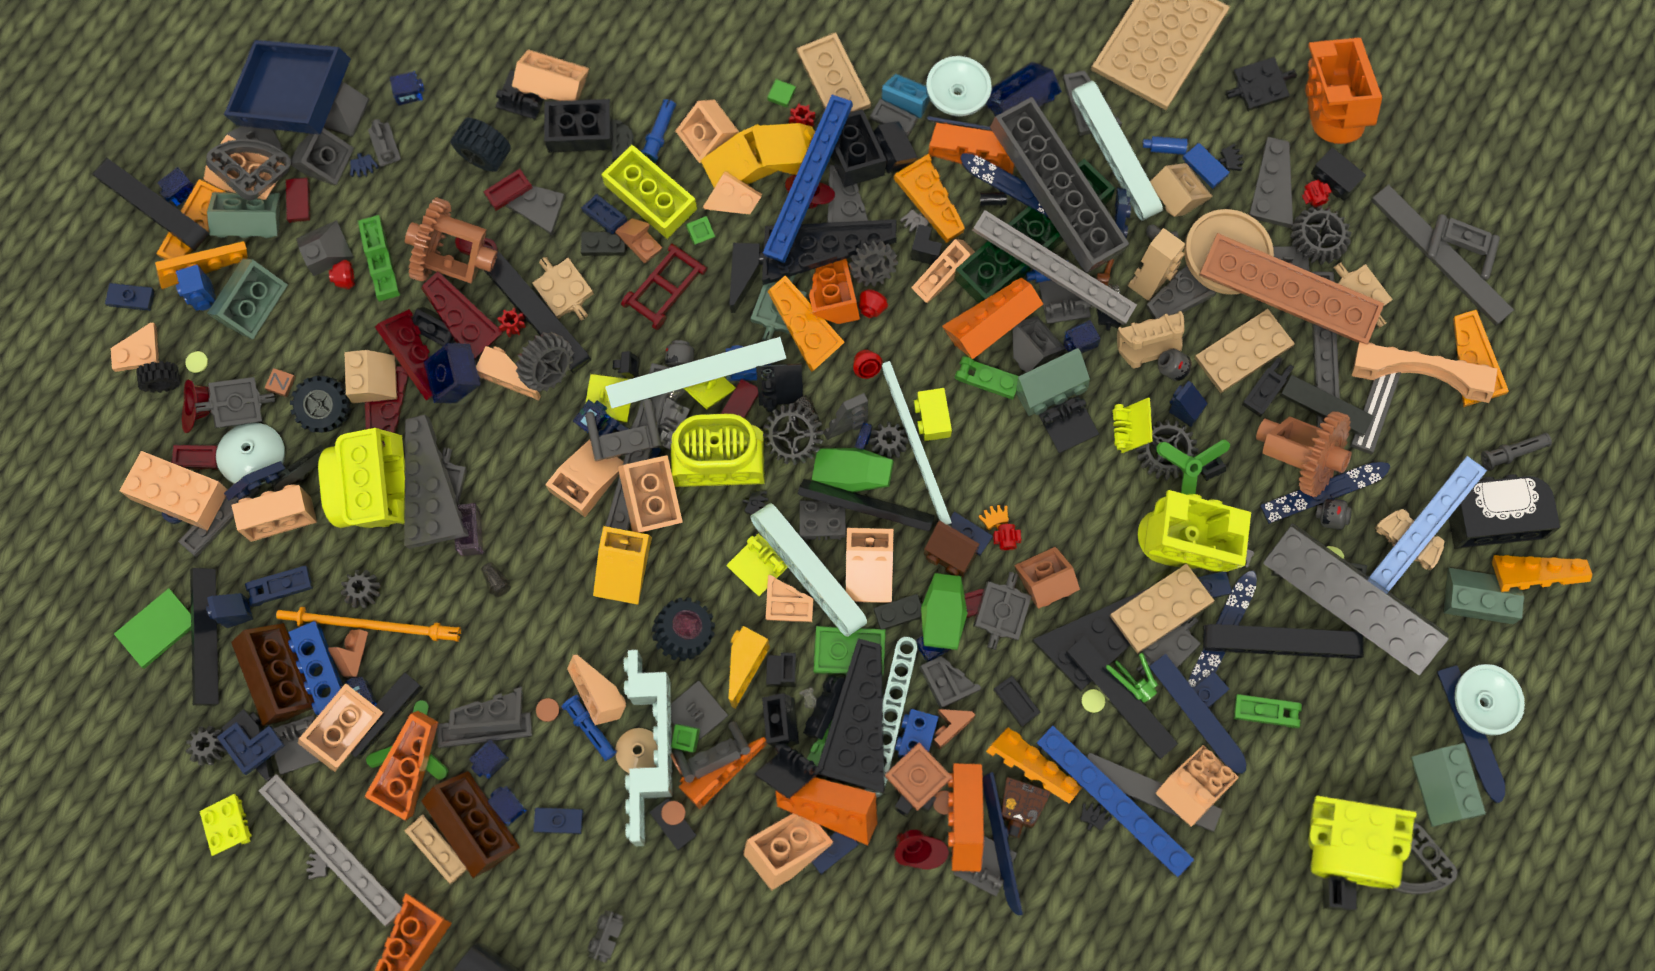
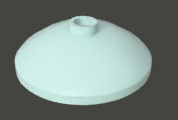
(961, 76)
(264, 450)
(1501, 697)

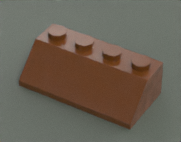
(272, 673)
(470, 823)

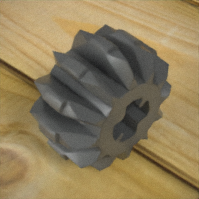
(897, 438)
(357, 581)
(206, 754)

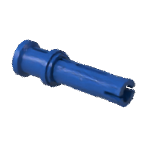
(655, 139)
(583, 719)

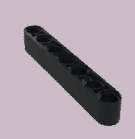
(150, 204)
(533, 308)
(1283, 641)

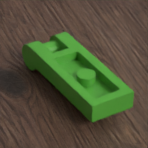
(987, 378)
(1267, 711)

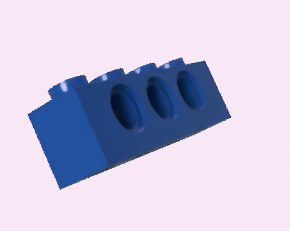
(301, 639)

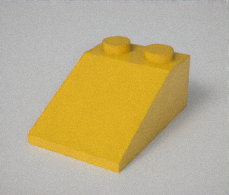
(783, 145)
(746, 657)

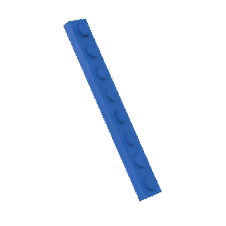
(808, 178)
(1115, 801)

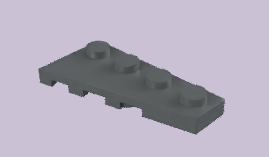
(1273, 187)

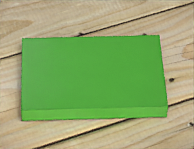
(155, 628)
(836, 650)

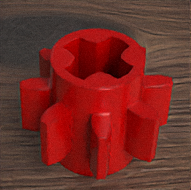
(802, 111)
(1316, 193)
(511, 316)
(1007, 537)

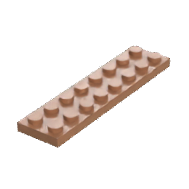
(1291, 289)

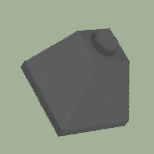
(346, 110)
(322, 157)
(324, 248)
(1034, 344)

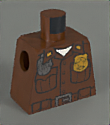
(1022, 805)

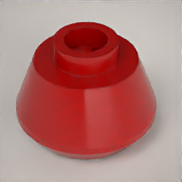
(342, 274)
(872, 303)
(867, 364)

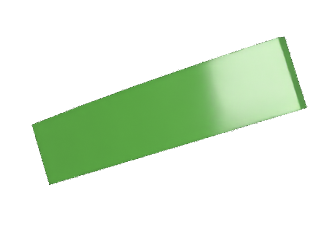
(378, 258)

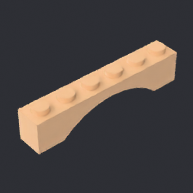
(1471, 380)

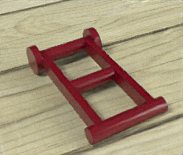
(659, 318)

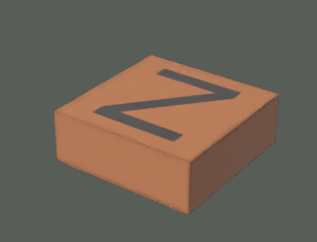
(280, 382)

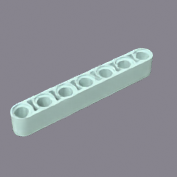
(1117, 150)
(808, 569)
(896, 705)

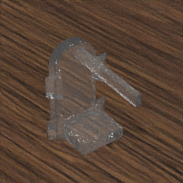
(810, 700)

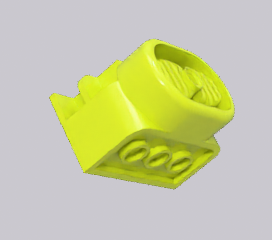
(717, 451)
(363, 479)
(1195, 533)
(1359, 841)

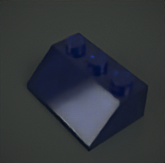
(1027, 82)

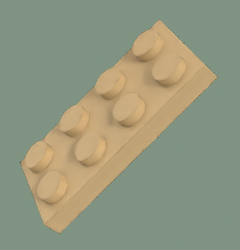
(832, 72)
(1244, 351)
(1162, 608)

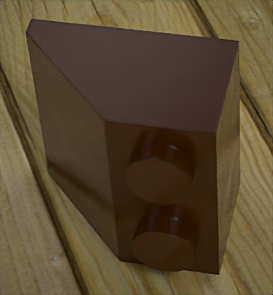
(951, 549)

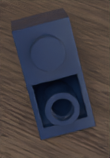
(1187, 404)
(229, 609)

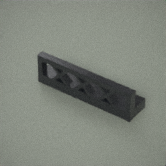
(391, 705)

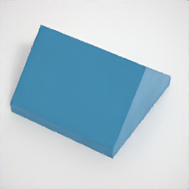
(906, 95)

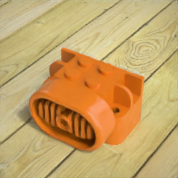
(1341, 90)

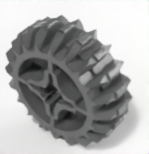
(1333, 233)
(544, 361)
(793, 423)
(1177, 435)

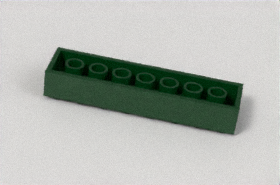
(994, 269)

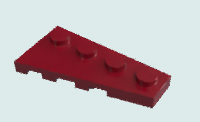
(460, 316)
(407, 347)
(386, 413)

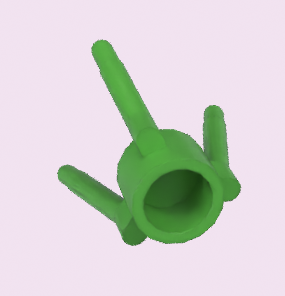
(1142, 689)

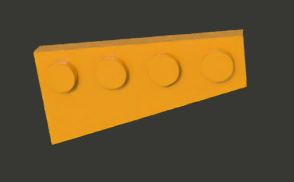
(925, 190)
(195, 209)
(207, 260)
(811, 333)
(1475, 348)
(1530, 570)
(1035, 765)

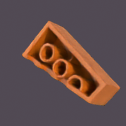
(952, 141)
(992, 318)
(404, 768)
(835, 807)
(966, 817)
(413, 937)

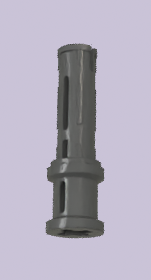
(1506, 454)

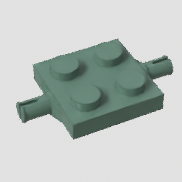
(766, 313)

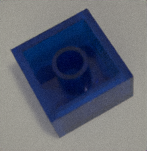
(452, 373)

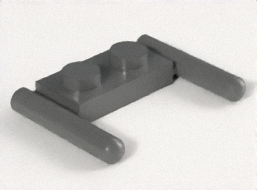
(1467, 238)
(624, 441)
(713, 758)

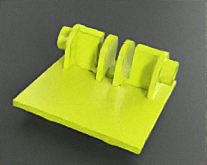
(1133, 425)
(756, 563)
(225, 824)

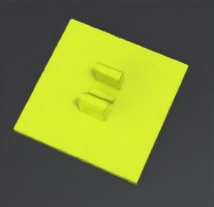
(598, 392)
(711, 392)

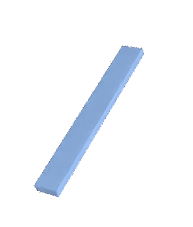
(1428, 523)

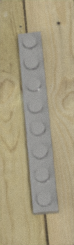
(1054, 267)
(331, 850)

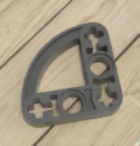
(245, 179)
(1439, 882)

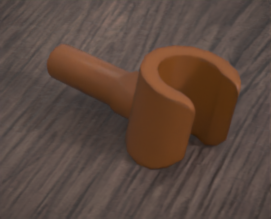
(1104, 277)

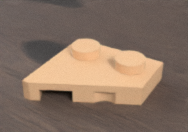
(732, 196)
(136, 349)
(787, 603)

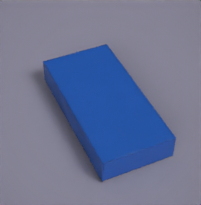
(1206, 165)

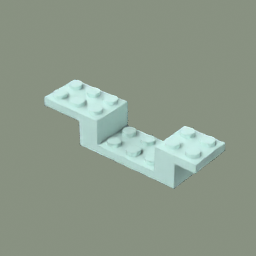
(648, 782)

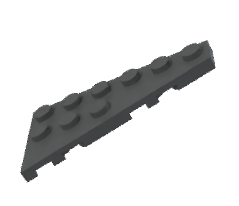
(429, 494)

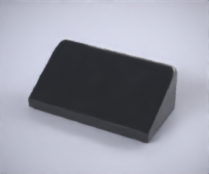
(432, 326)

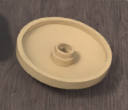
(1228, 223)

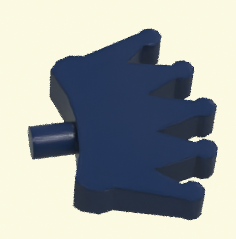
(363, 164)

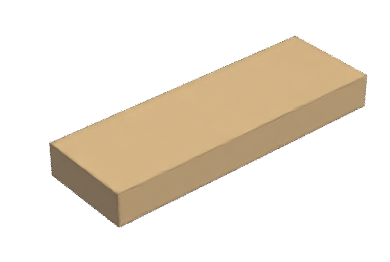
(436, 849)

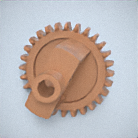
(427, 239)
(1309, 448)

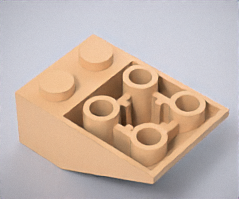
(583, 480)
(869, 565)
(1196, 785)

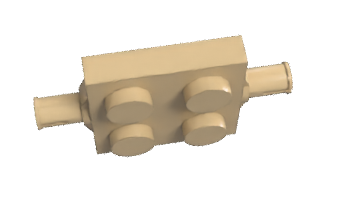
(1364, 283)
(563, 288)

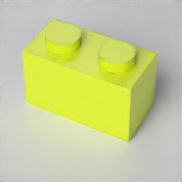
(933, 414)

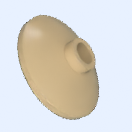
(625, 749)

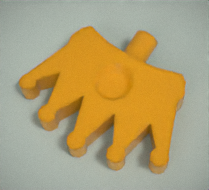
(996, 518)

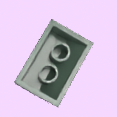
(235, 216)
(247, 298)
(1053, 383)
(1480, 597)
(1448, 785)

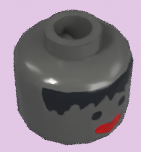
(678, 353)
(1174, 364)
(1334, 514)

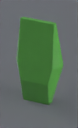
(852, 469)
(944, 612)

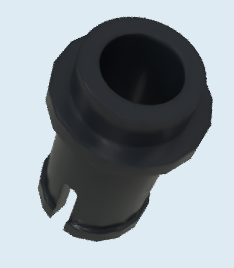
(993, 198)

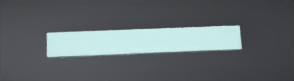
(695, 372)
(916, 444)

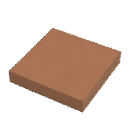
(918, 776)

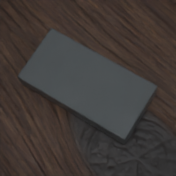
(888, 113)

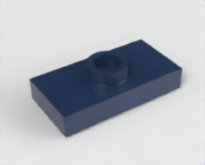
(604, 214)
(129, 296)
(972, 531)
(1216, 584)
(1211, 689)
(558, 821)
(840, 847)

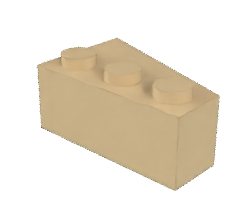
(1159, 264)

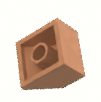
(1047, 577)

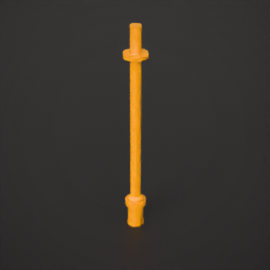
(434, 631)

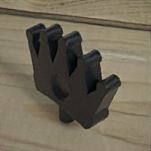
(1231, 158)
(1104, 319)
(755, 501)
(1094, 818)

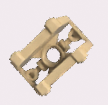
(1150, 338)
(1397, 524)

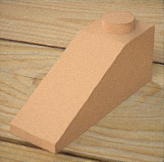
(942, 271)
(501, 370)
(597, 692)

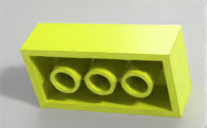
(649, 191)

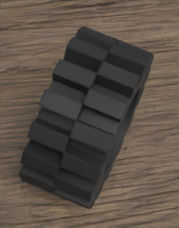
(158, 377)

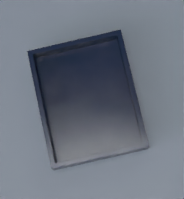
(287, 86)

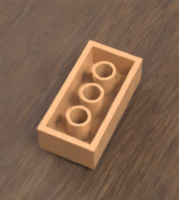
(174, 490)

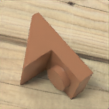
(638, 239)
(349, 659)
(956, 720)

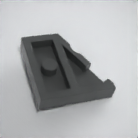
(947, 682)

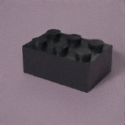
(578, 125)
(857, 152)

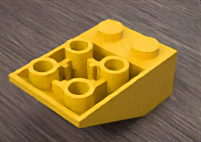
(738, 158)
(621, 565)

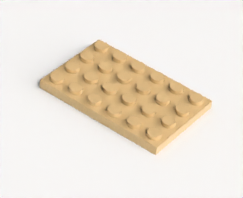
(1159, 46)

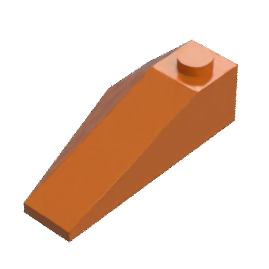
(833, 293)
(702, 790)

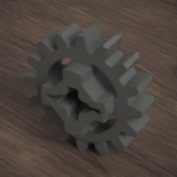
(873, 263)

